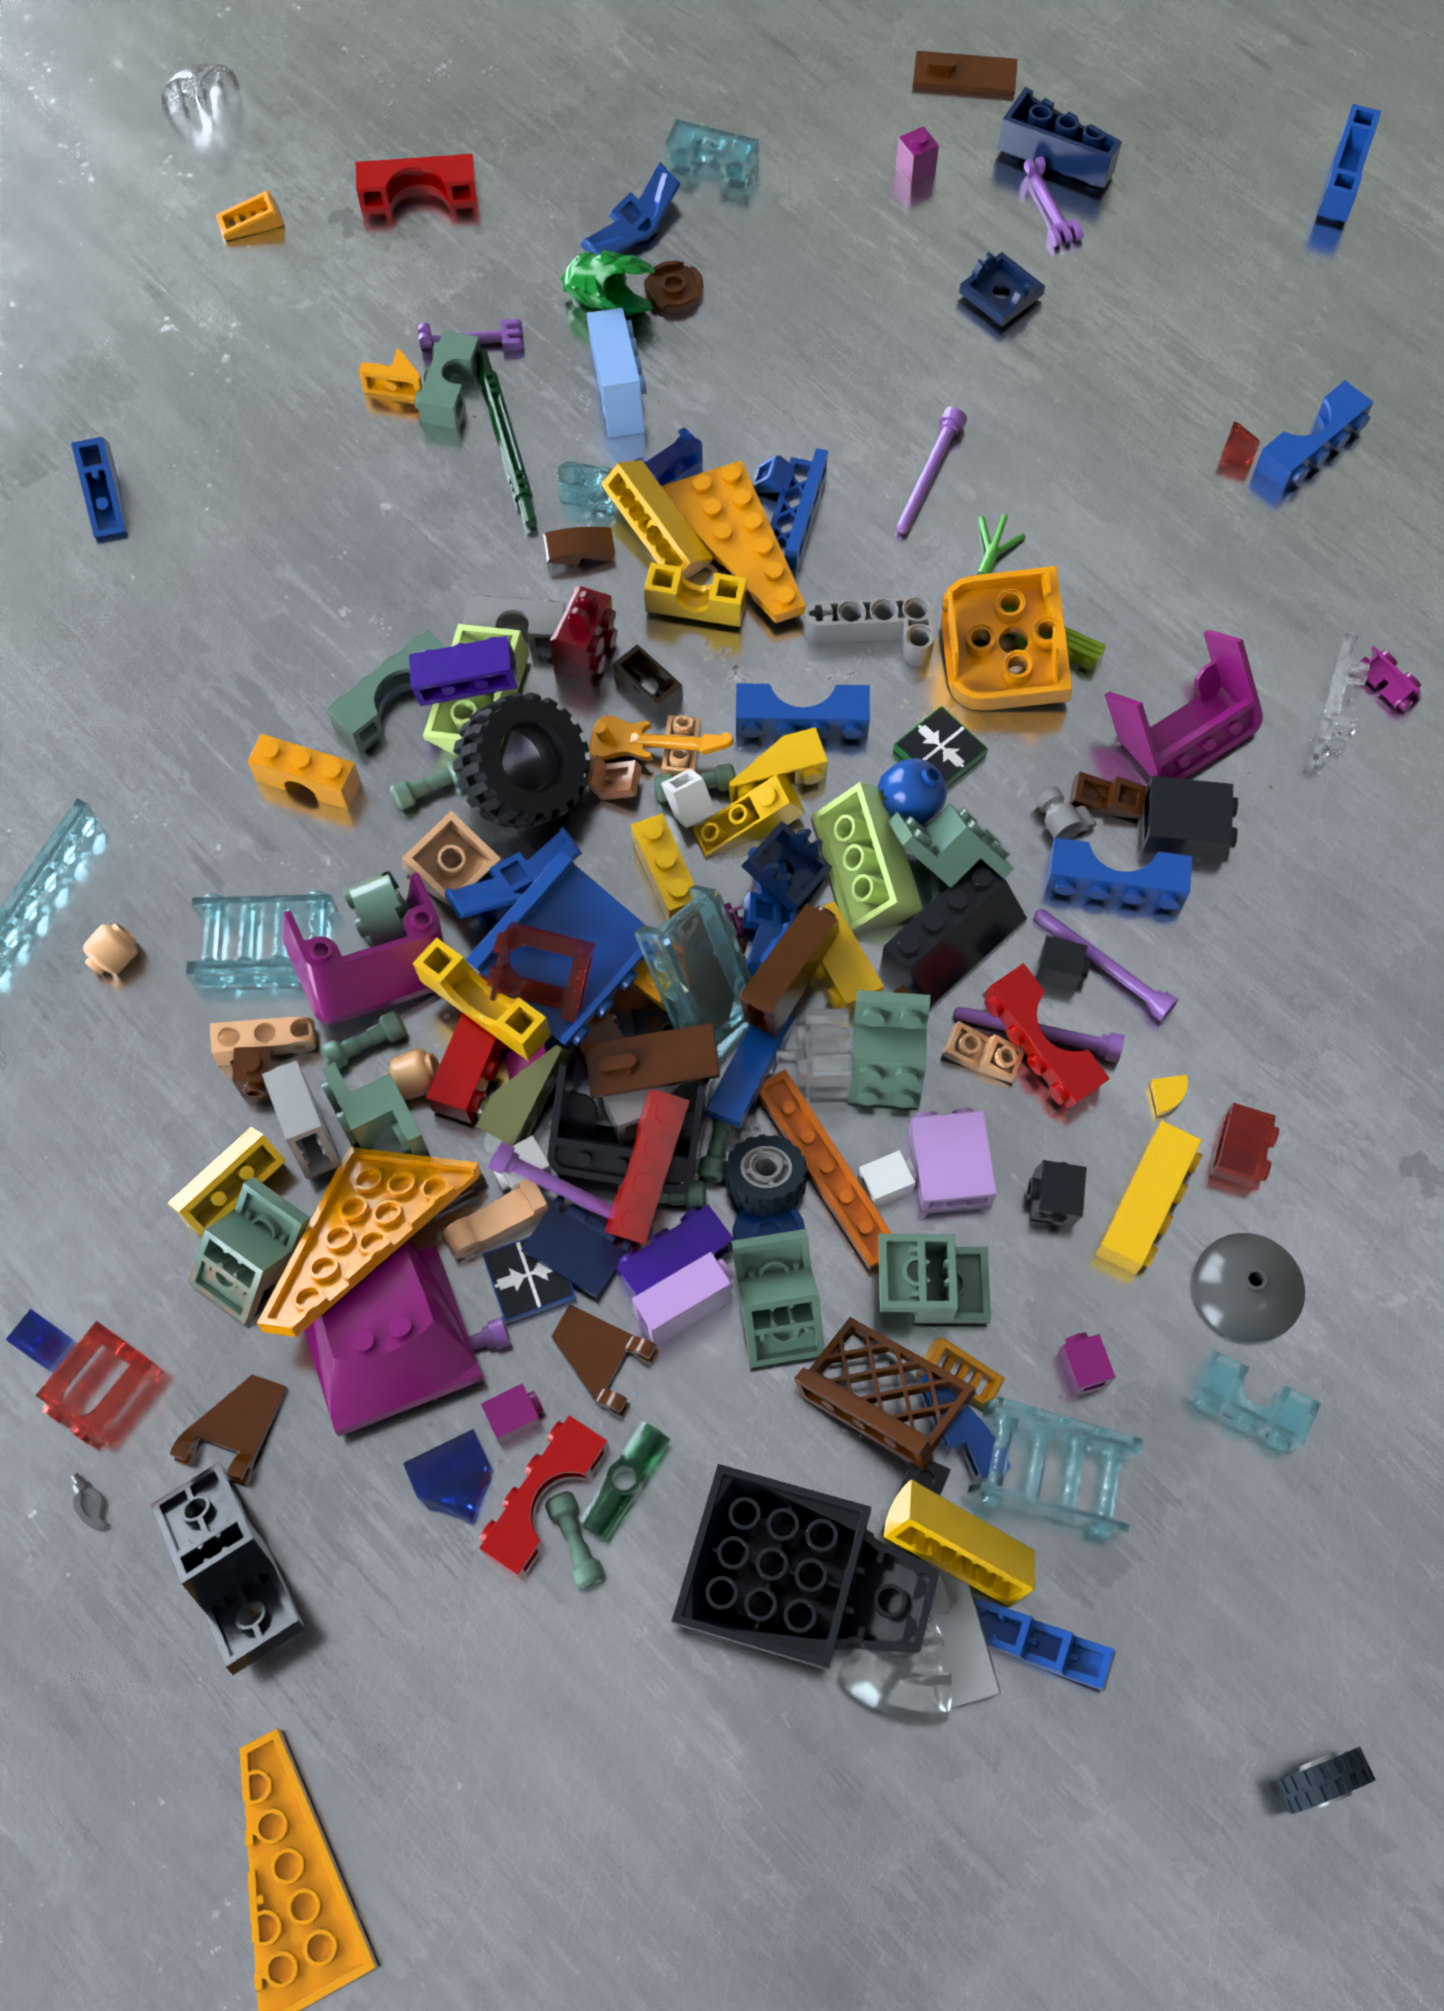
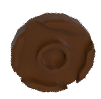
(674, 287)

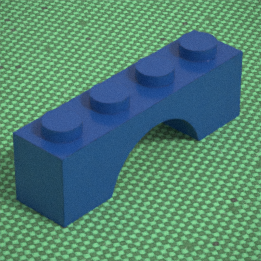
(1349, 163)
(1291, 456)
(841, 714)
(1078, 871)

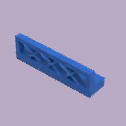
(803, 513)

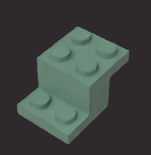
(951, 844)
(889, 1048)
(373, 1113)
(247, 1250)
(933, 1278)
(778, 1298)

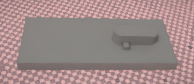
(965, 1644)

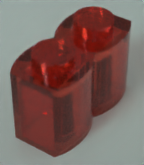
(1244, 1146)

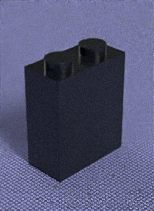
(1189, 817)

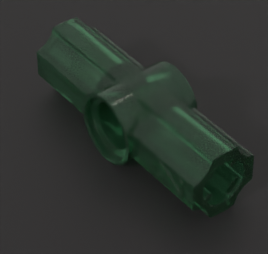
(609, 1501)

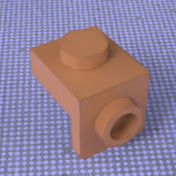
(613, 779)

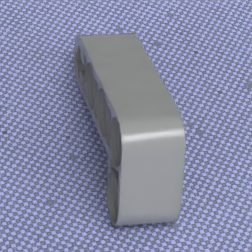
(827, 623)

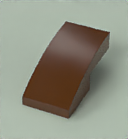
(572, 544)
(1109, 798)

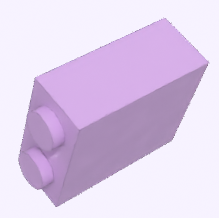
(952, 1160)
(683, 1298)

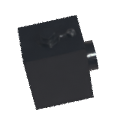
(1057, 1192)

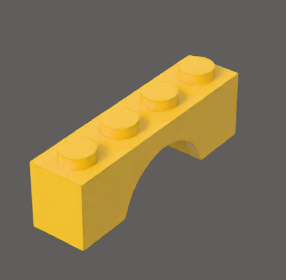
(458, 983)

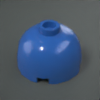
(914, 790)

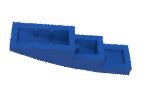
(747, 1074)
(1045, 1645)

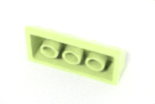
(449, 716)
(867, 860)

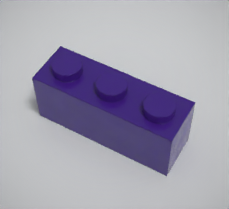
(463, 670)
(675, 1249)

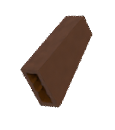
(788, 969)

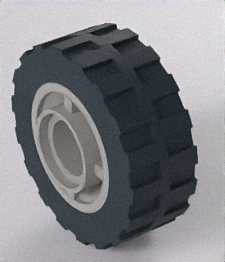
(762, 1193)
(1325, 1780)

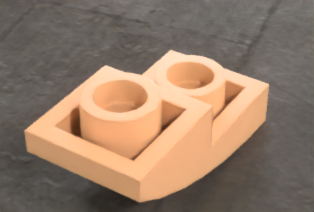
(677, 760)
(982, 1053)

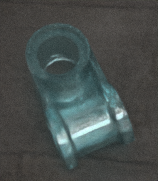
(582, 485)

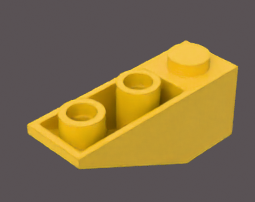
(794, 758)
(750, 817)

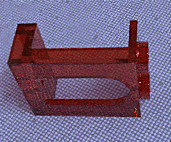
(506, 981)
(96, 1422)

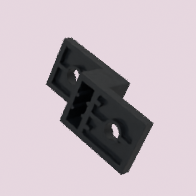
(226, 1568)

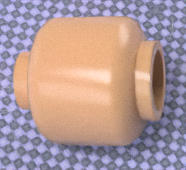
(110, 949)
(413, 1072)

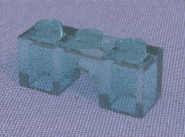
(694, 143)
(1221, 1391)

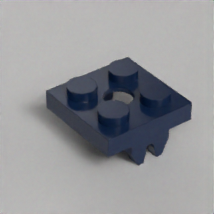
(1001, 273)
(796, 850)

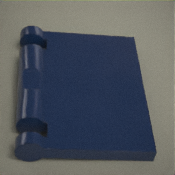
(576, 1247)

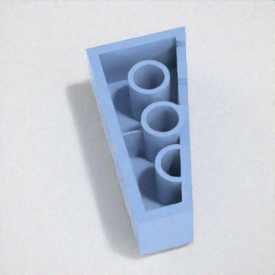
(617, 371)

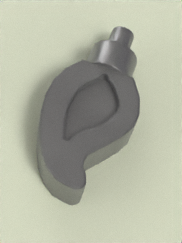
(88, 1503)

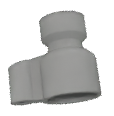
(1063, 819)

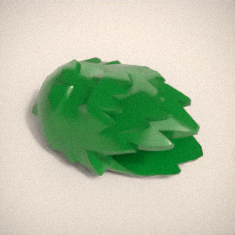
(601, 281)

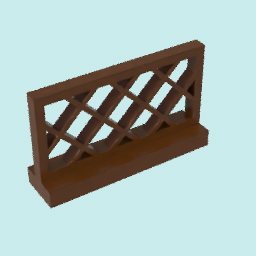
(872, 1420)

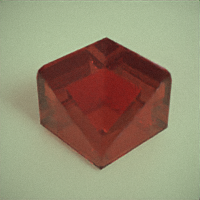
(1240, 446)

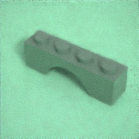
(358, 711)

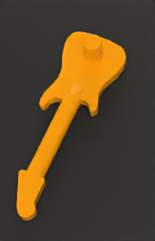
(618, 738)

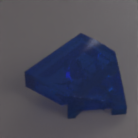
(451, 1475)

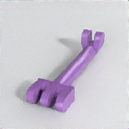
(1061, 229)
(509, 335)

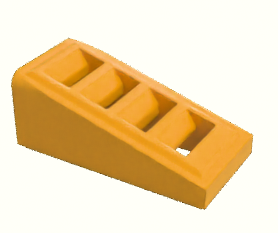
(266, 217)
(967, 1362)

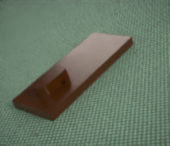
(965, 73)
(652, 1060)

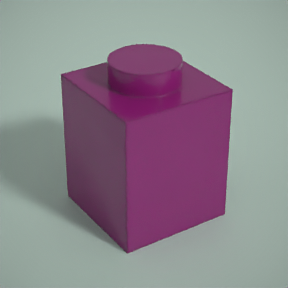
(917, 154)
(1086, 1363)
(513, 1413)

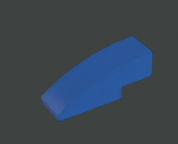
(966, 1434)

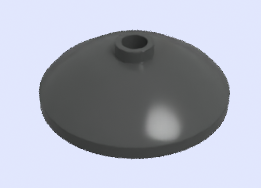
(1234, 1304)

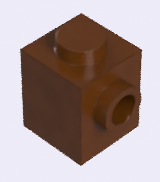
(248, 1067)

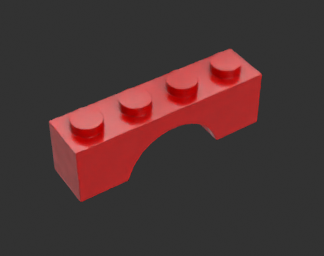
(385, 180)
(1066, 1072)
(648, 1166)
(571, 1454)

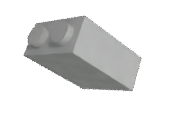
(301, 1119)

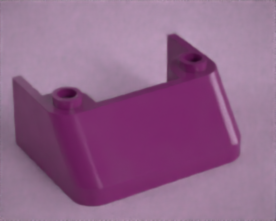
(1203, 729)
(366, 979)

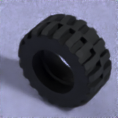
(558, 747)

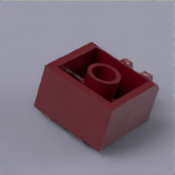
(584, 635)

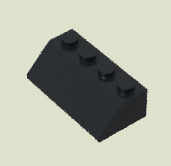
(954, 933)

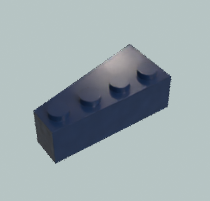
(1075, 150)

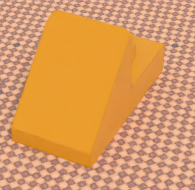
(395, 380)

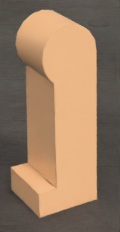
(281, 1034)
(496, 1220)

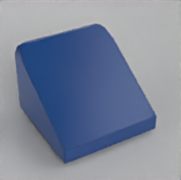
(773, 475)

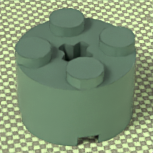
(378, 908)

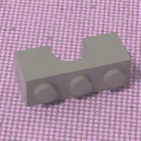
(534, 616)

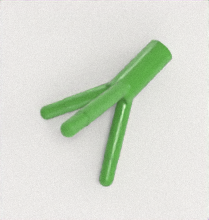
(992, 549)

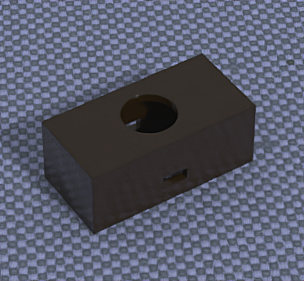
(639, 666)

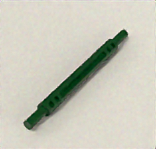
(506, 438)

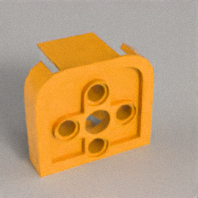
(974, 611)

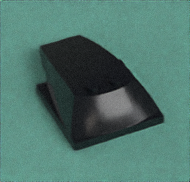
(800, 1574)

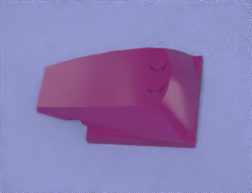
(392, 1341)

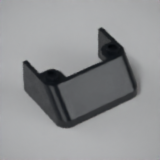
(593, 1151)

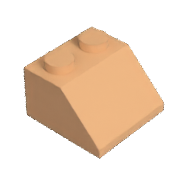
(449, 857)

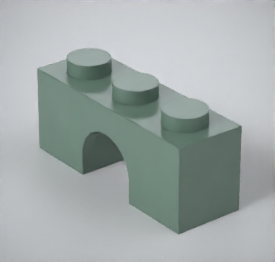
(453, 359)

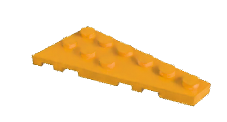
(737, 534)
(298, 1903)

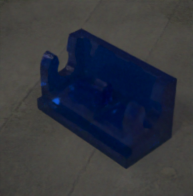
(676, 459)

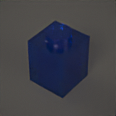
(39, 1339)

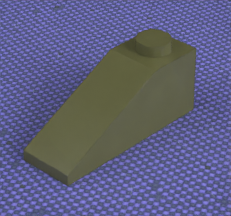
(518, 1103)

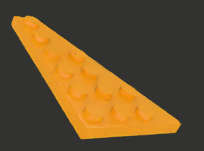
(360, 1221)

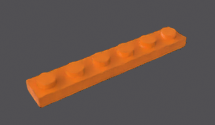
(825, 1166)

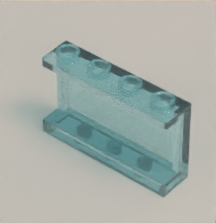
(698, 964)

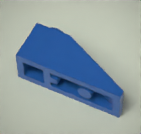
(100, 486)

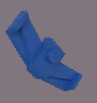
(635, 218)
(509, 879)
(768, 918)

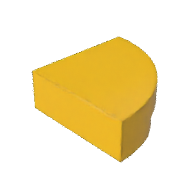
(1168, 1093)

